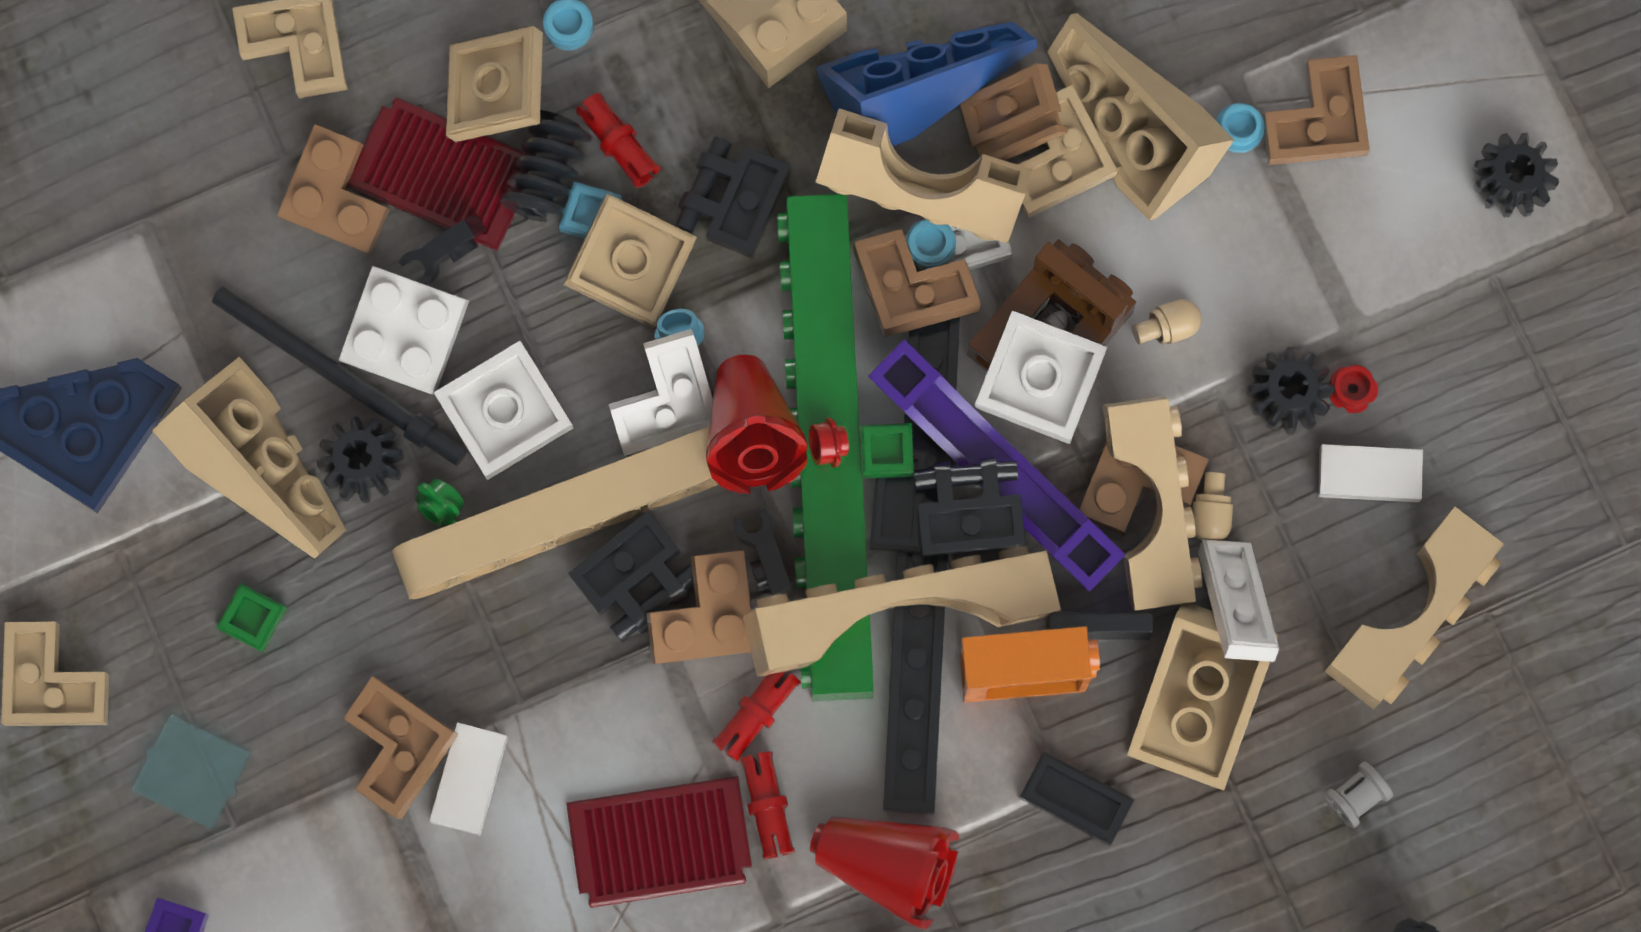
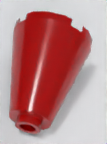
(752, 429)
(889, 862)

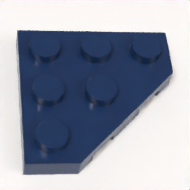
(84, 425)

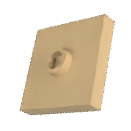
(494, 84)
(630, 260)

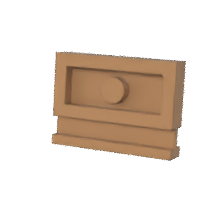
(1014, 114)

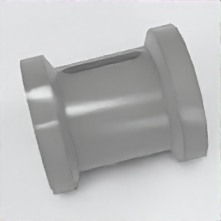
(1358, 794)

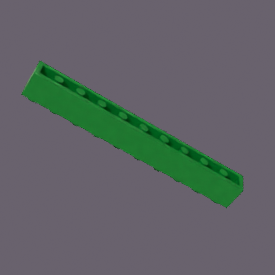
(827, 387)

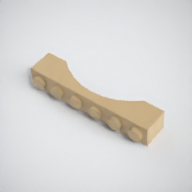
(999, 591)

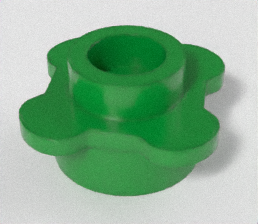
(439, 502)

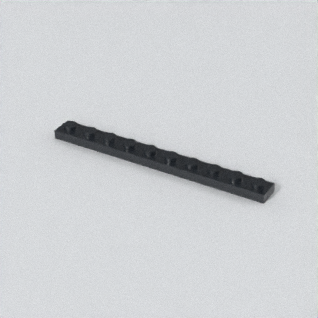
(919, 630)

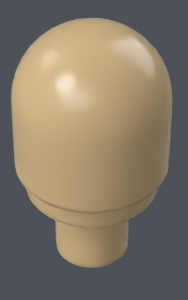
(1169, 323)
(1212, 509)

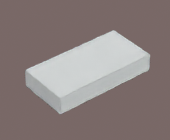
(1370, 473)
(468, 779)

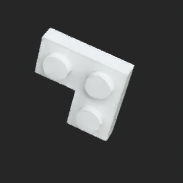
(676, 407)

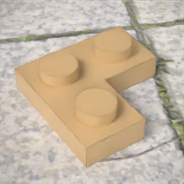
(298, 27)
(1071, 160)
(35, 689)

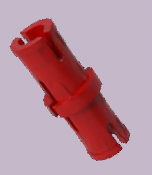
(618, 140)
(755, 713)
(767, 805)

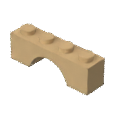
(977, 199)
(1453, 560)
(1161, 565)

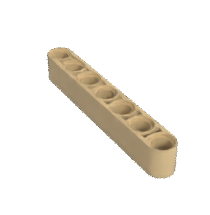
(554, 516)

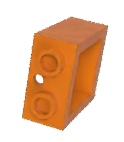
(1027, 664)

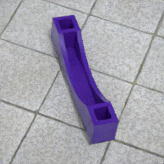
(968, 437)

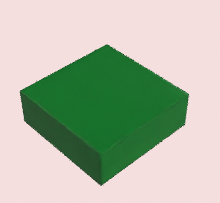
(887, 450)
(251, 618)

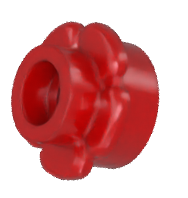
(1366, 388)
(828, 443)

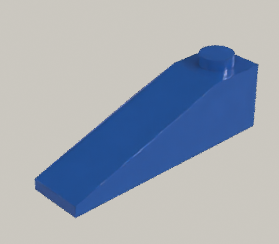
(925, 81)

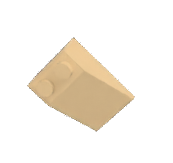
(778, 33)
(1197, 702)

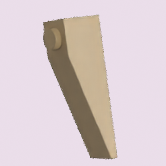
(1148, 126)
(238, 447)

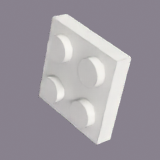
(403, 330)
(1040, 377)
(503, 410)

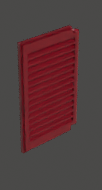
(433, 177)
(659, 841)

